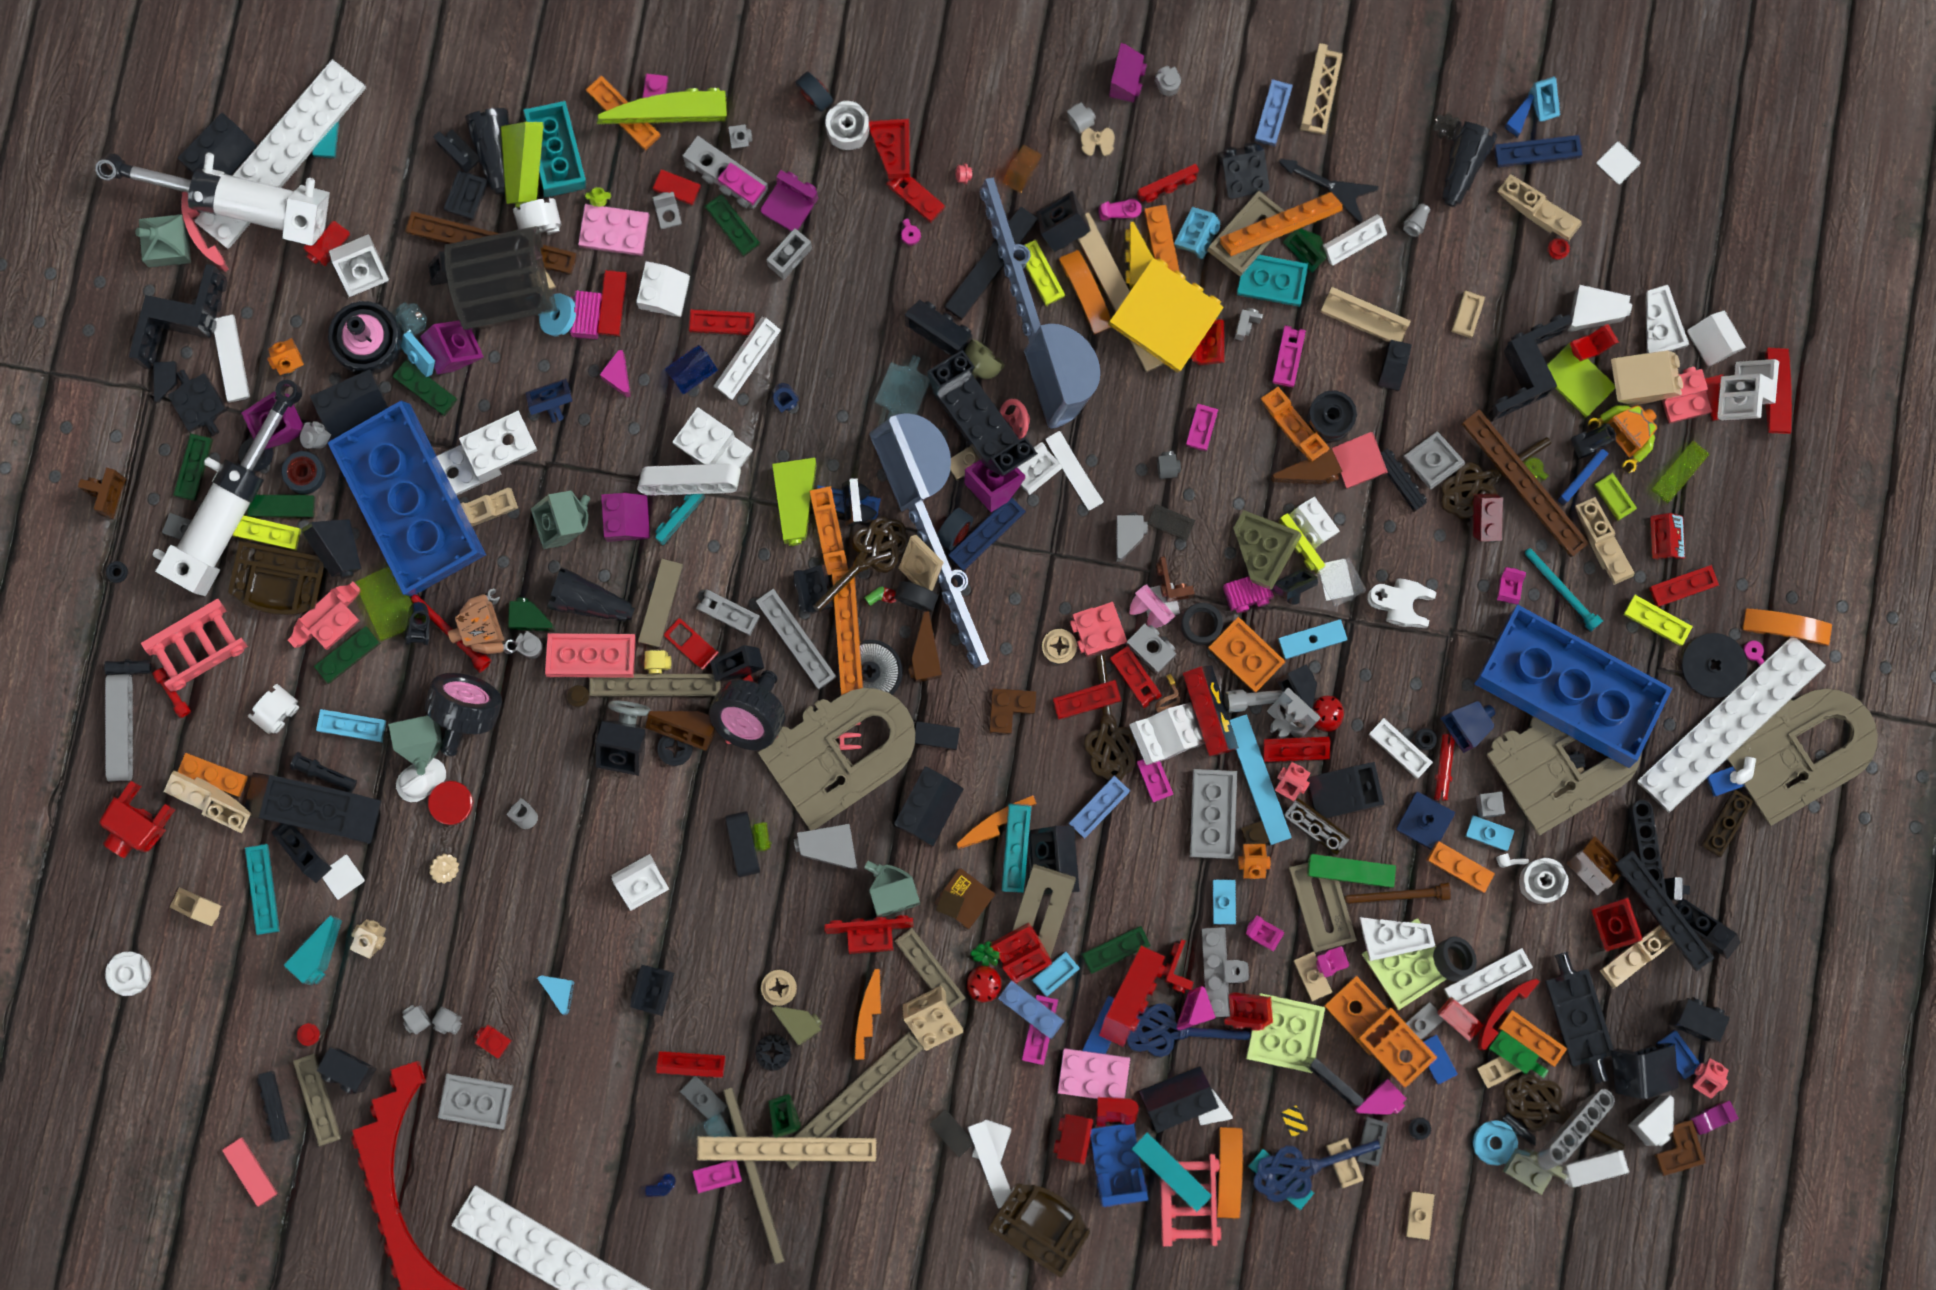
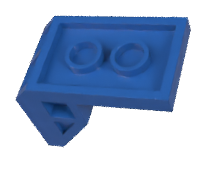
(1117, 1165)

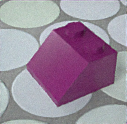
(1127, 74)
(451, 346)
(287, 429)
(991, 487)
(625, 517)

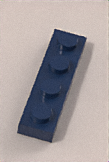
(1538, 151)
(986, 534)

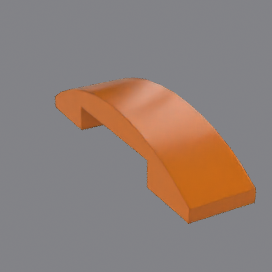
(1086, 291)
(1293, 425)
(828, 530)
(1787, 625)
(1230, 1172)

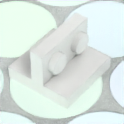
(639, 882)

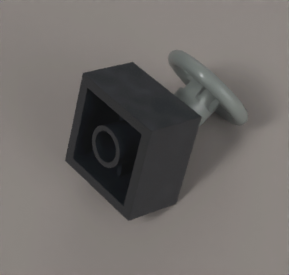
(622, 742)

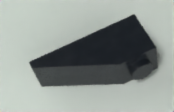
(302, 851)

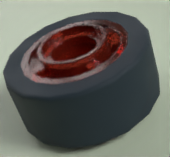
(814, 91)
(297, 462)
(954, 528)

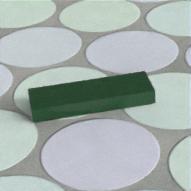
(732, 225)
(193, 467)
(282, 506)
(1115, 950)

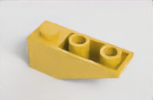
(1137, 255)

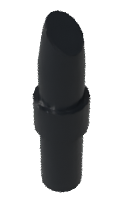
(1519, 1128)

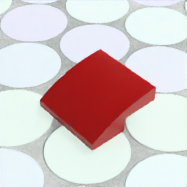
(1021, 953)

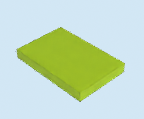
(1579, 381)

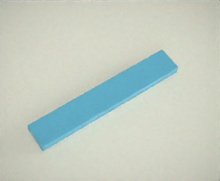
(1259, 781)

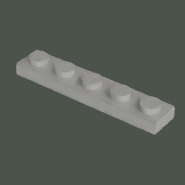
(796, 639)

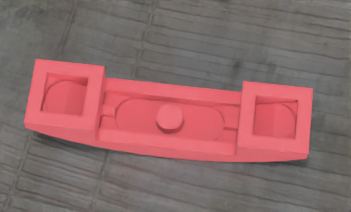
(211, 253)

